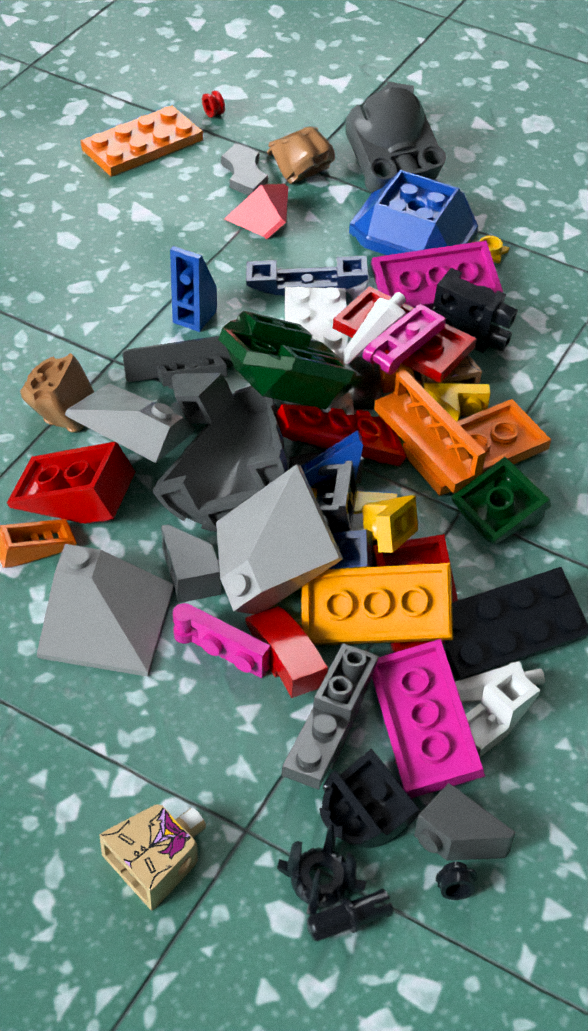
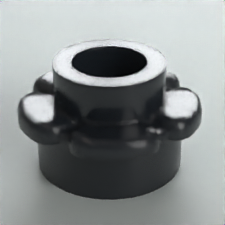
(456, 881)

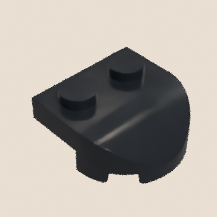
(367, 803)

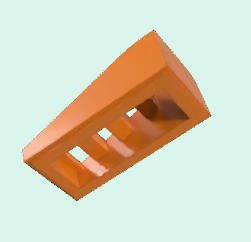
(16, 549)

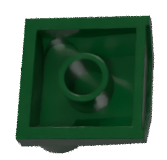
(501, 502)

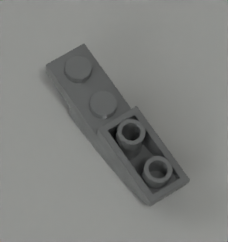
(331, 717)

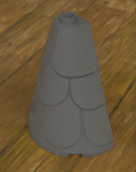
(226, 462)

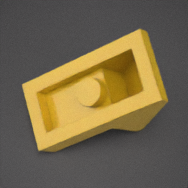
(459, 398)
(391, 521)

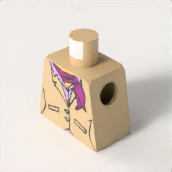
(153, 851)

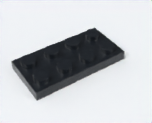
(513, 623)

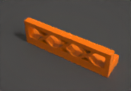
(428, 435)

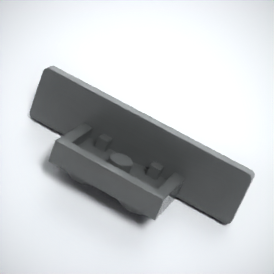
(180, 357)

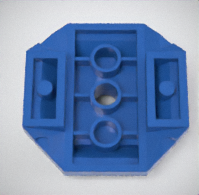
(414, 216)

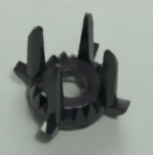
(312, 891)

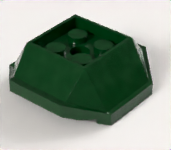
(286, 361)

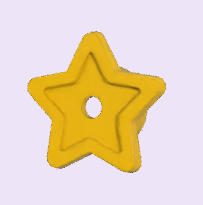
(496, 247)

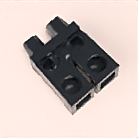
(475, 311)

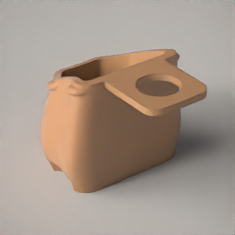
(302, 154)
(56, 387)

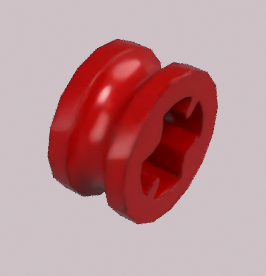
(213, 103)

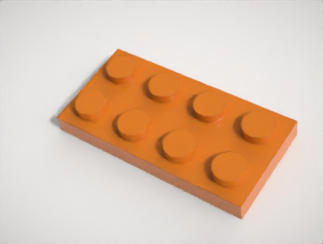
(141, 140)
(501, 432)

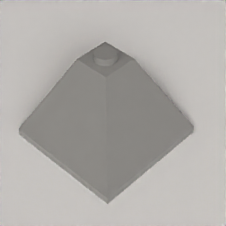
(132, 421)
(274, 544)
(103, 612)

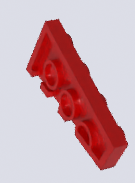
(326, 429)

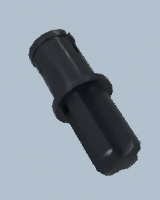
(348, 915)

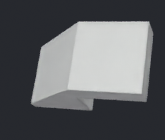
(501, 707)

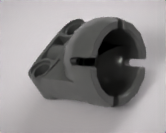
(393, 138)

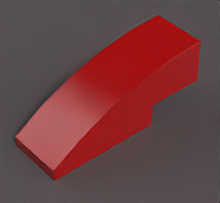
(291, 651)

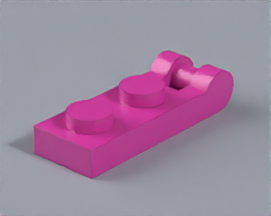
(404, 338)
(221, 639)

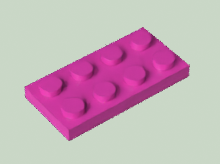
(420, 271)
(425, 719)

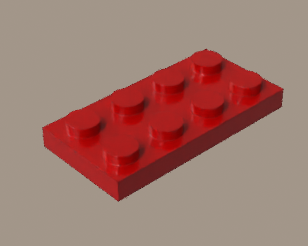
(434, 359)

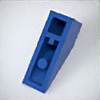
(192, 290)

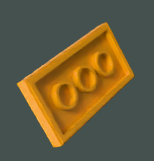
(379, 605)

